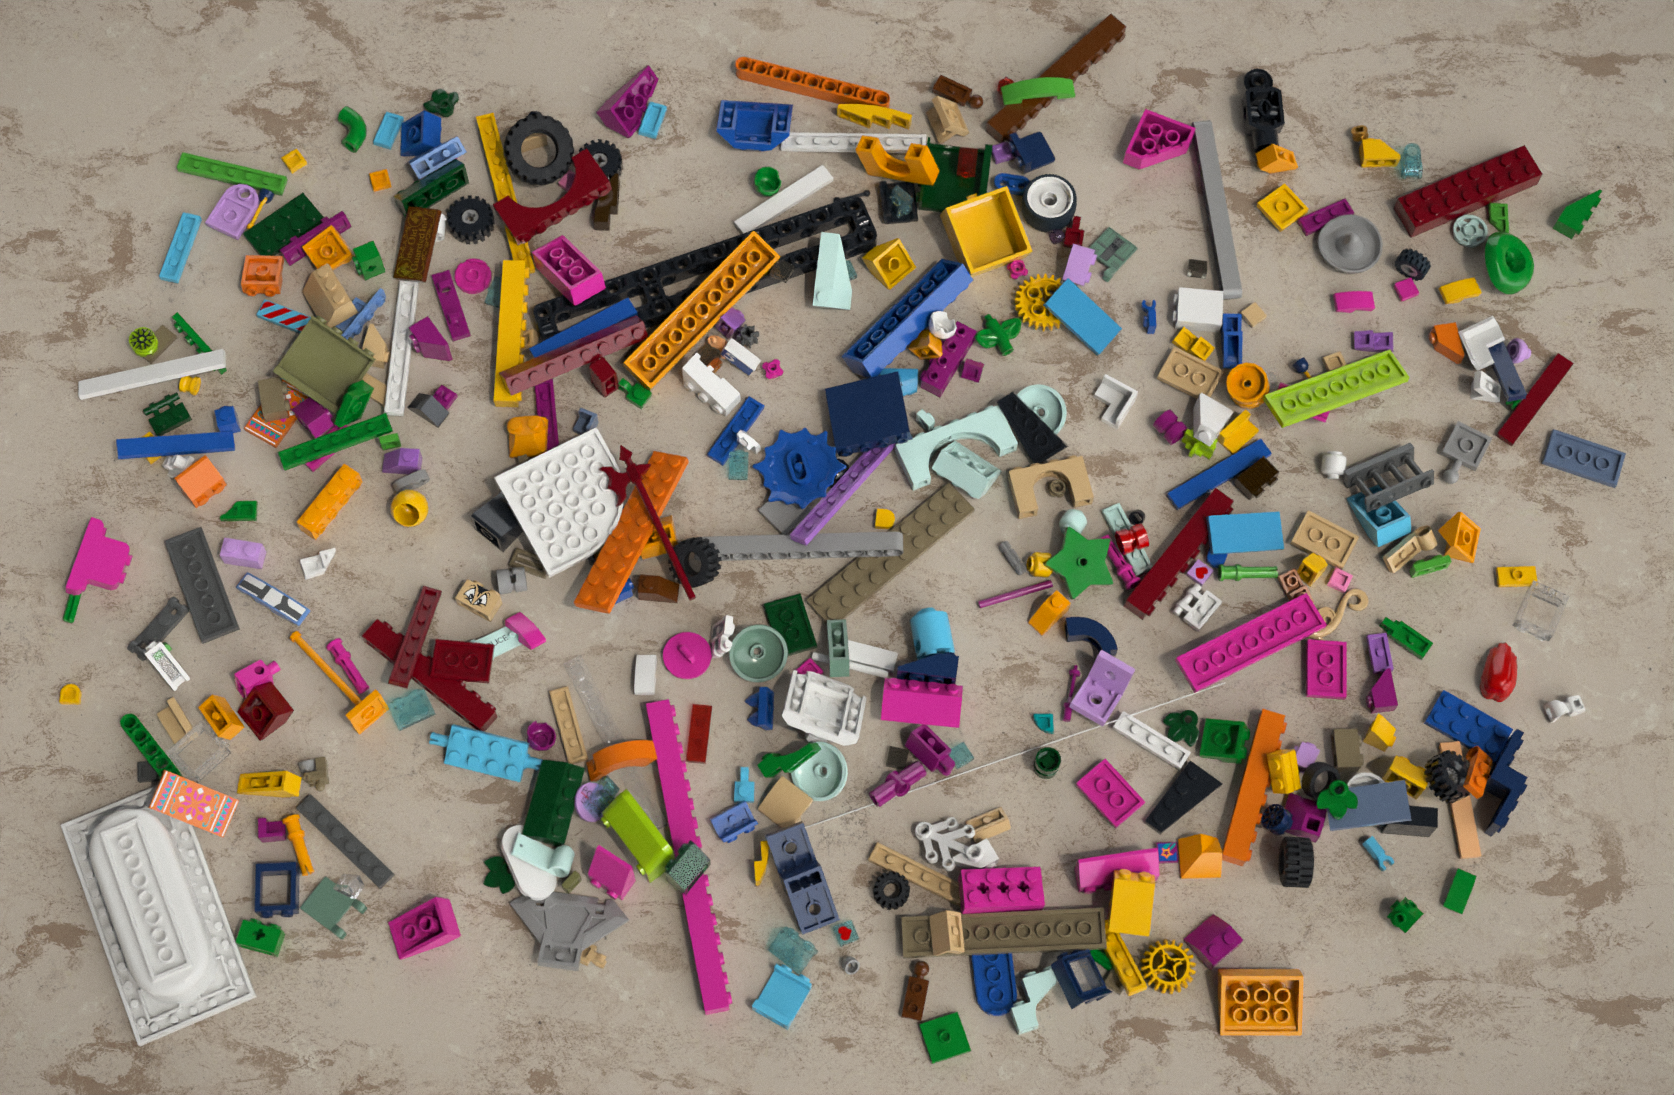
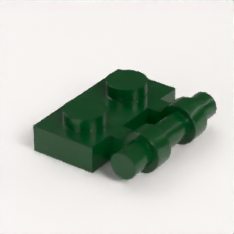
(169, 419)

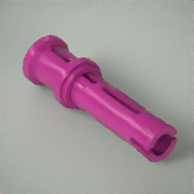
(1123, 569)
(343, 658)

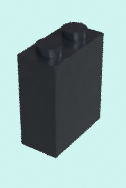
(1422, 824)

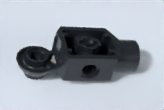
(1262, 109)

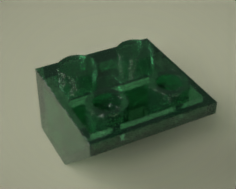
(687, 867)

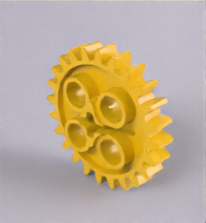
(1027, 305)

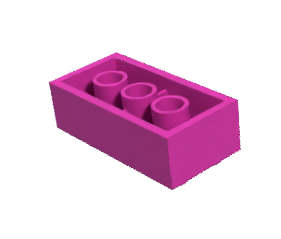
(568, 270)
(994, 880)

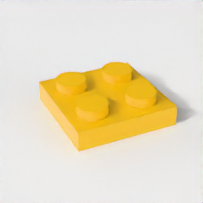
(1282, 207)

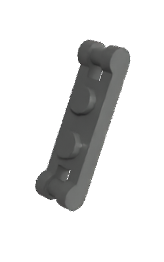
(159, 627)

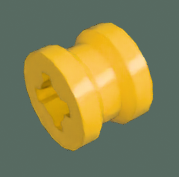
(190, 384)

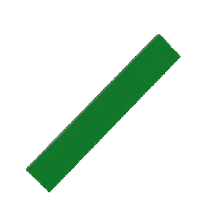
(335, 441)

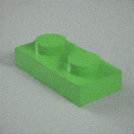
(1435, 564)

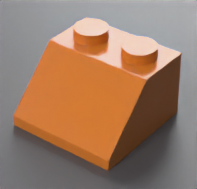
(200, 482)

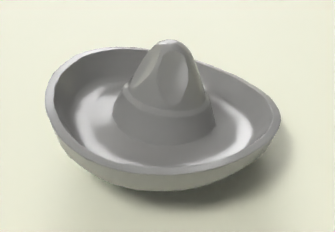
(1350, 244)

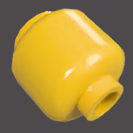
(1036, 566)

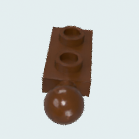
(956, 92)
(916, 993)

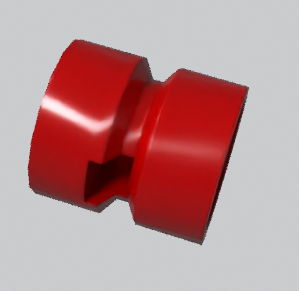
(1130, 539)

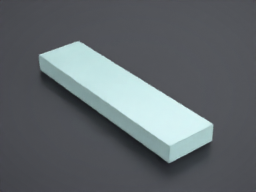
(1117, 521)

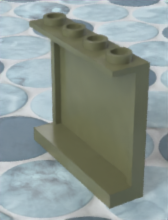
(324, 363)

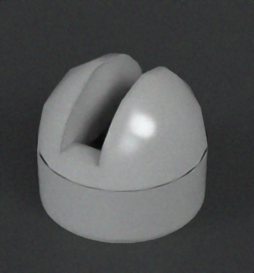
(307, 766)
(855, 965)

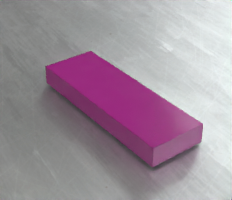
(1317, 220)

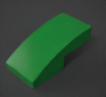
(1459, 891)

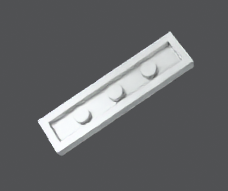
(1151, 740)

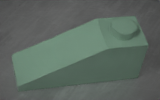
(838, 648)

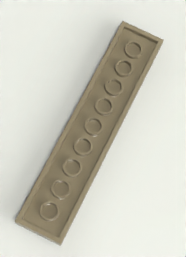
(870, 574)
(1013, 932)

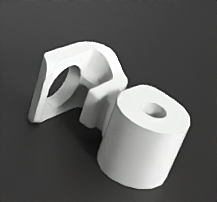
(1571, 705)

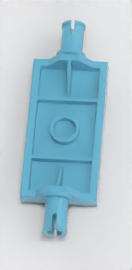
(486, 752)

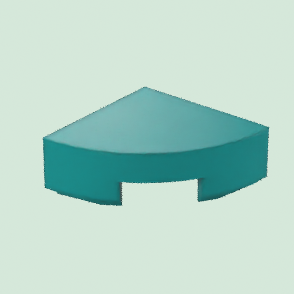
(1044, 722)

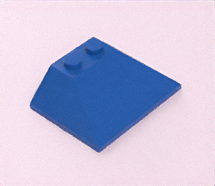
(754, 124)

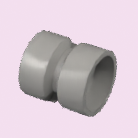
(505, 582)

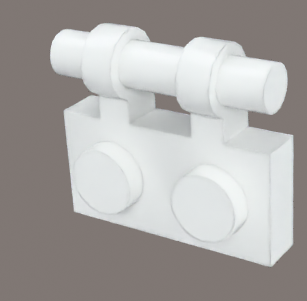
(1201, 611)
(719, 636)

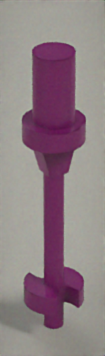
(1068, 711)

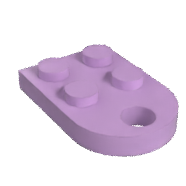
(234, 212)

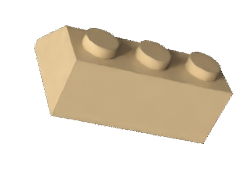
(328, 297)

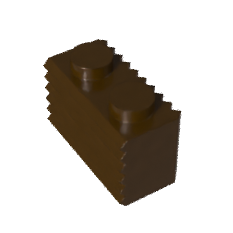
(1256, 478)

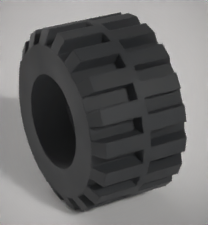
(708, 558)
(1296, 862)

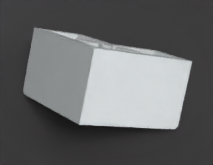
(1478, 340)
(1118, 398)

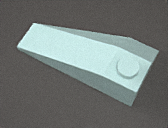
(832, 276)

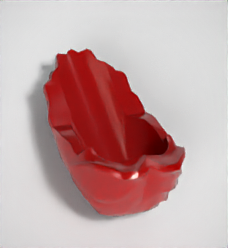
(1499, 673)

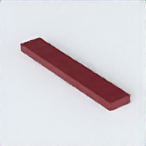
(1535, 399)
(415, 637)

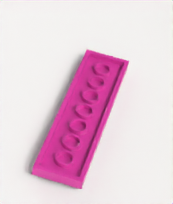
(1250, 642)

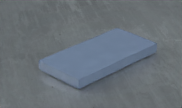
(1583, 458)
(1376, 806)

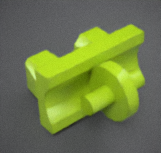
(1196, 446)

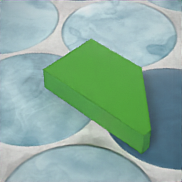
(1499, 216)

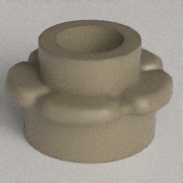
(1057, 484)

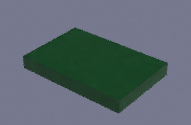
(792, 622)

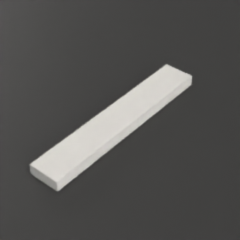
(784, 200)

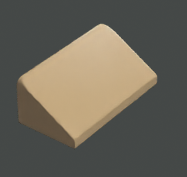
(989, 824)

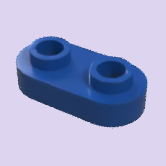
(1012, 182)

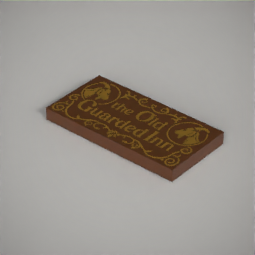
(417, 244)

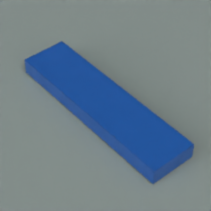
(741, 421)

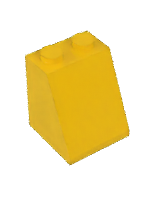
(1131, 902)

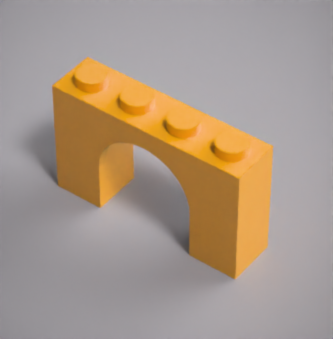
(917, 168)

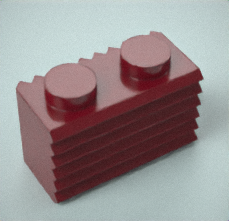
(603, 377)

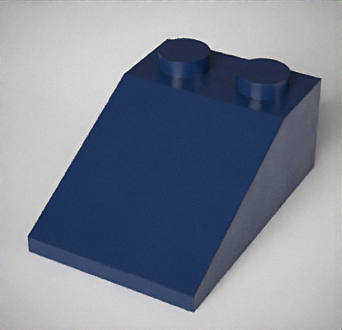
(935, 668)

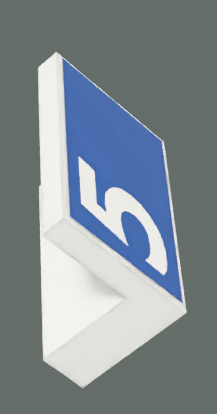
(740, 357)

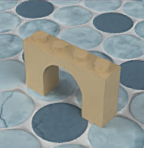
(1070, 471)

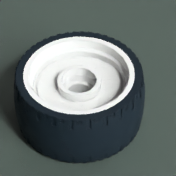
(1053, 191)

